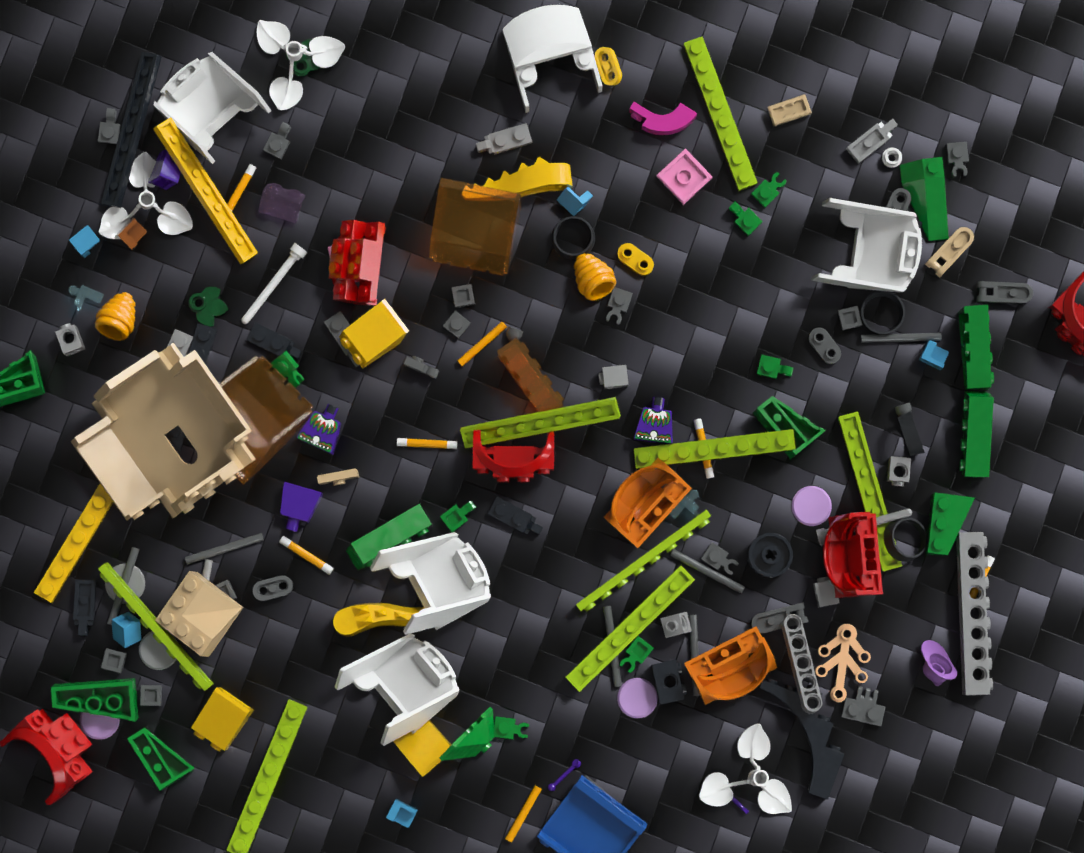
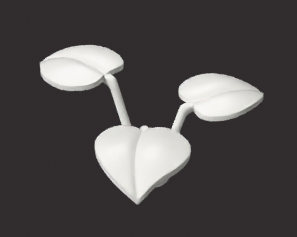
(324, 53)
(173, 218)
(774, 796)

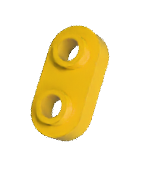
(607, 67)
(634, 260)

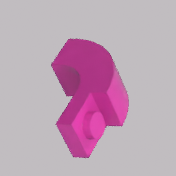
(663, 124)

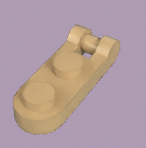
(951, 250)

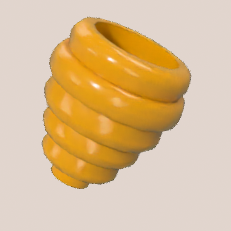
(593, 277)
(116, 317)

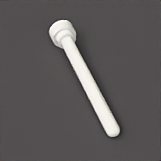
(295, 254)

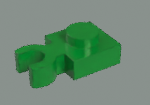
(767, 192)
(638, 652)
(506, 728)

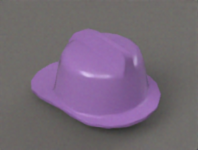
(937, 663)

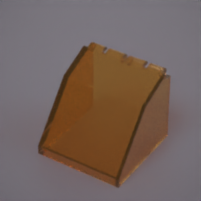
(474, 226)
(267, 408)

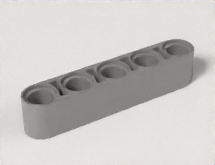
(804, 654)

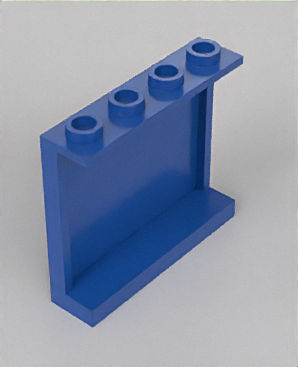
(591, 823)

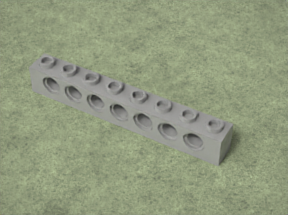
(967, 644)

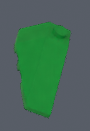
(926, 185)
(474, 739)

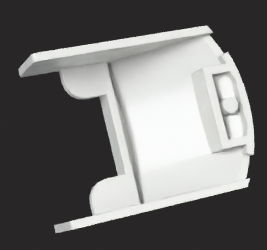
(544, 36)
(204, 99)
(883, 249)
(444, 575)
(409, 678)

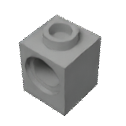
(71, 348)
(614, 377)
(902, 462)
(825, 592)
(676, 624)

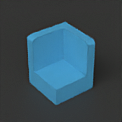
(573, 202)
(84, 241)
(933, 355)
(126, 629)
(402, 813)

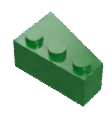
(21, 380)
(778, 416)
(945, 521)
(158, 759)

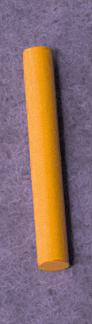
(482, 343)
(523, 813)

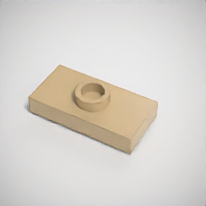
(789, 110)
(338, 478)

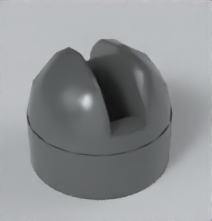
(512, 333)
(903, 409)

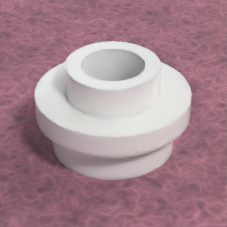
(892, 151)

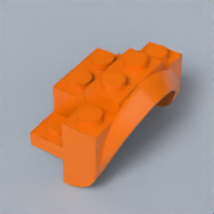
(646, 501)
(731, 667)

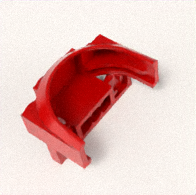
(1072, 314)
(854, 555)
(60, 745)

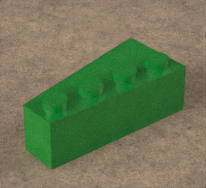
(976, 347)
(976, 434)
(391, 534)
(103, 698)

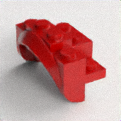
(357, 260)
(513, 460)

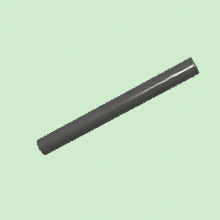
(901, 337)
(224, 548)
(707, 571)
(126, 577)
(694, 645)
(615, 662)

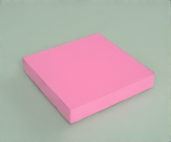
(684, 176)

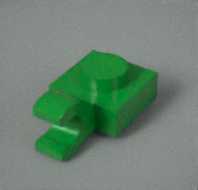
(747, 220)
(771, 366)
(287, 367)
(456, 517)

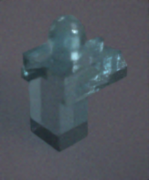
(85, 292)
(688, 502)

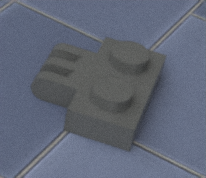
(864, 708)

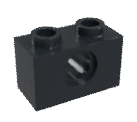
(660, 672)

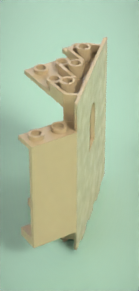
(130, 443)

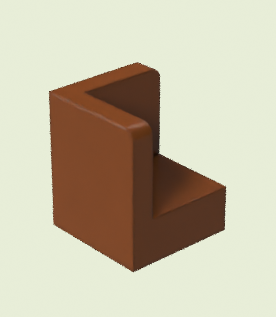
(132, 233)

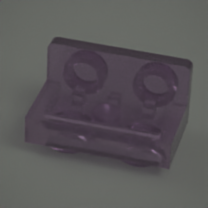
(281, 202)

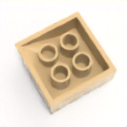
(199, 614)

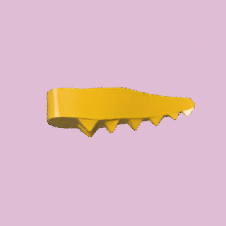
(534, 179)
(365, 616)

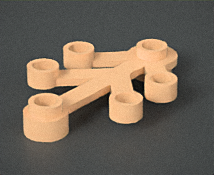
(843, 659)

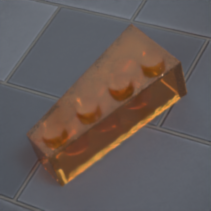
(528, 376)

